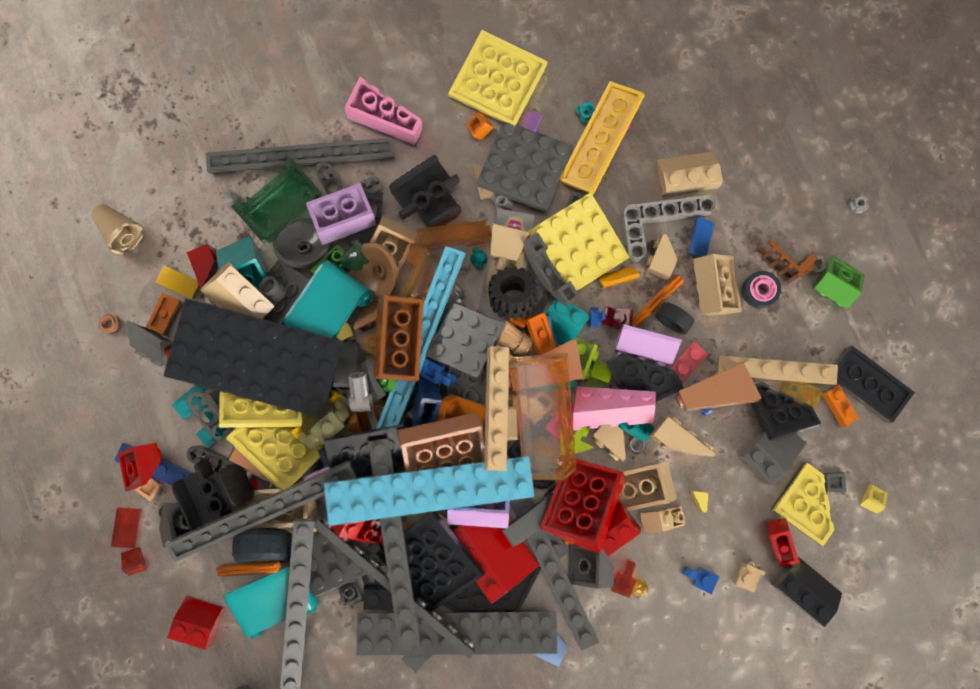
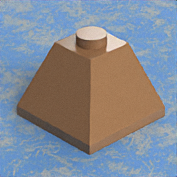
(367, 318)

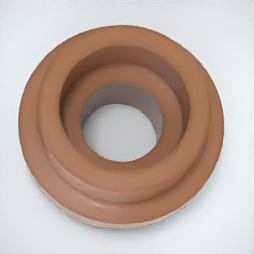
(105, 319)

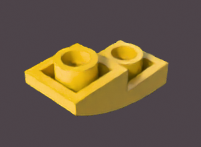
(177, 281)

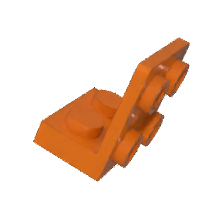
(456, 406)

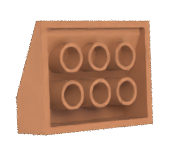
(443, 443)

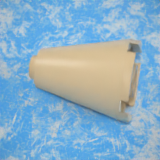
(116, 229)

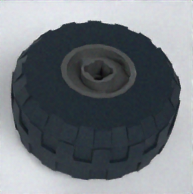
(262, 546)

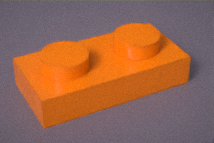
(163, 313)
(540, 333)
(840, 406)

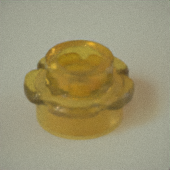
(640, 588)

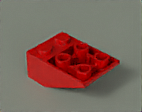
(364, 531)

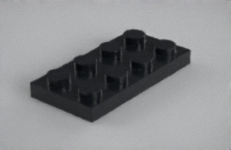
(872, 384)

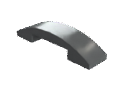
(547, 273)
(529, 522)

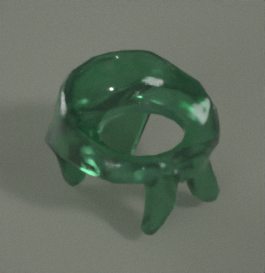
(353, 257)

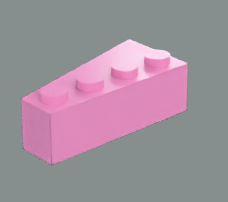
(381, 113)
(612, 407)

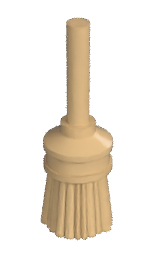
(516, 340)

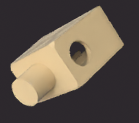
(507, 245)

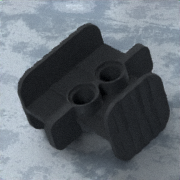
(419, 184)
(211, 495)

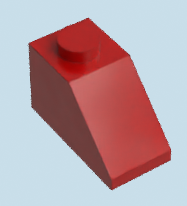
(203, 263)
(782, 542)

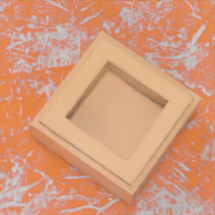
(150, 490)

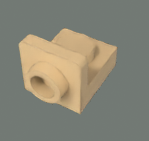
(749, 576)

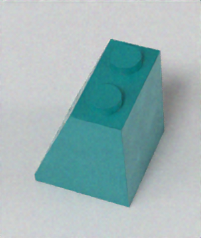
(245, 258)

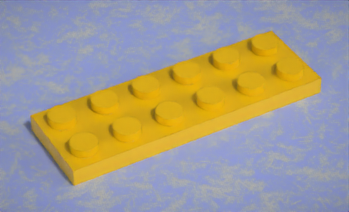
(601, 137)

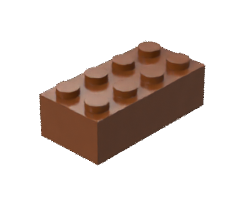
(398, 338)

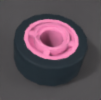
(754, 297)

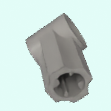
(360, 397)

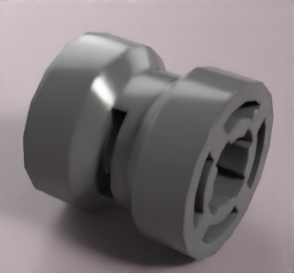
(272, 289)

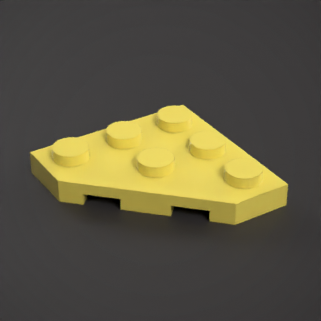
(807, 505)

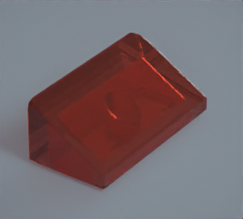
(125, 527)

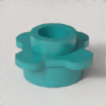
(581, 111)
(478, 257)

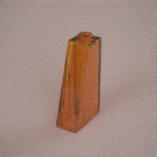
(449, 235)

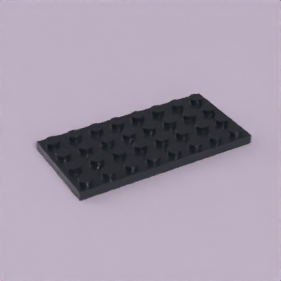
(253, 358)

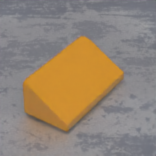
(618, 277)

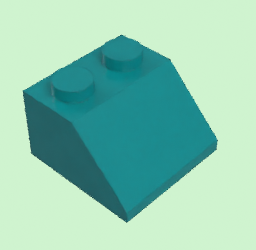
(566, 320)

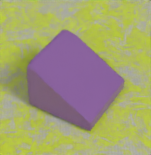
(531, 120)

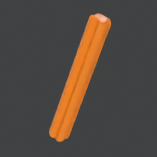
(657, 301)
(248, 568)

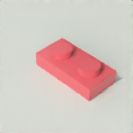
(689, 361)

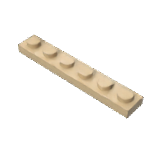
(782, 370)
(496, 408)

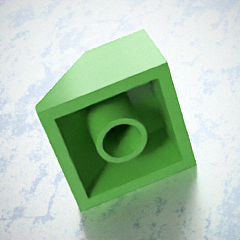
(840, 282)

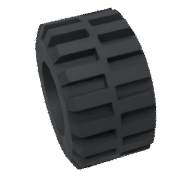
(513, 280)

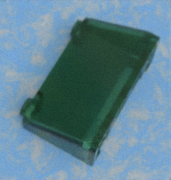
(278, 202)

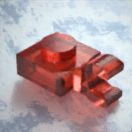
(624, 581)

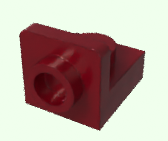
(617, 317)

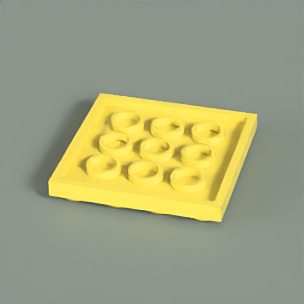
(498, 78)
(581, 242)
(244, 412)
(277, 451)

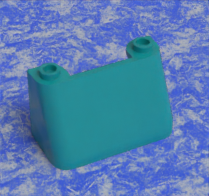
(328, 301)
(263, 603)

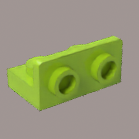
(587, 353)

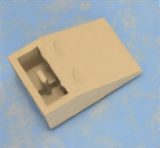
(672, 436)

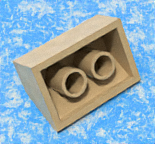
(689, 173)
(717, 285)
(234, 292)

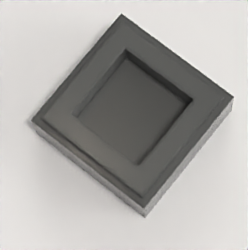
(835, 482)

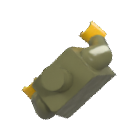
(325, 427)

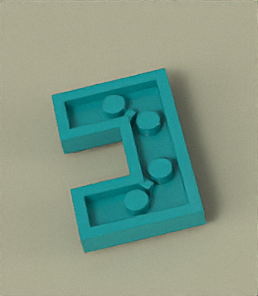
(183, 410)

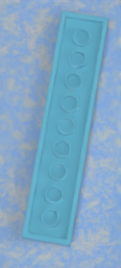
(426, 491)

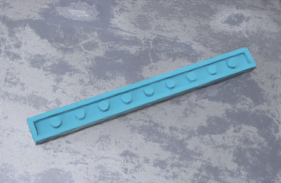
(432, 313)

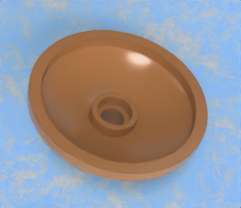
(380, 272)

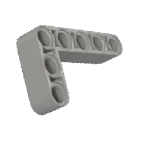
(660, 215)

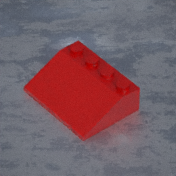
(584, 505)
(501, 562)

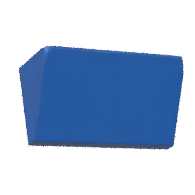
(700, 237)

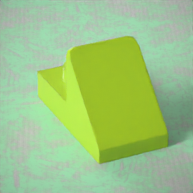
(599, 376)
(581, 446)

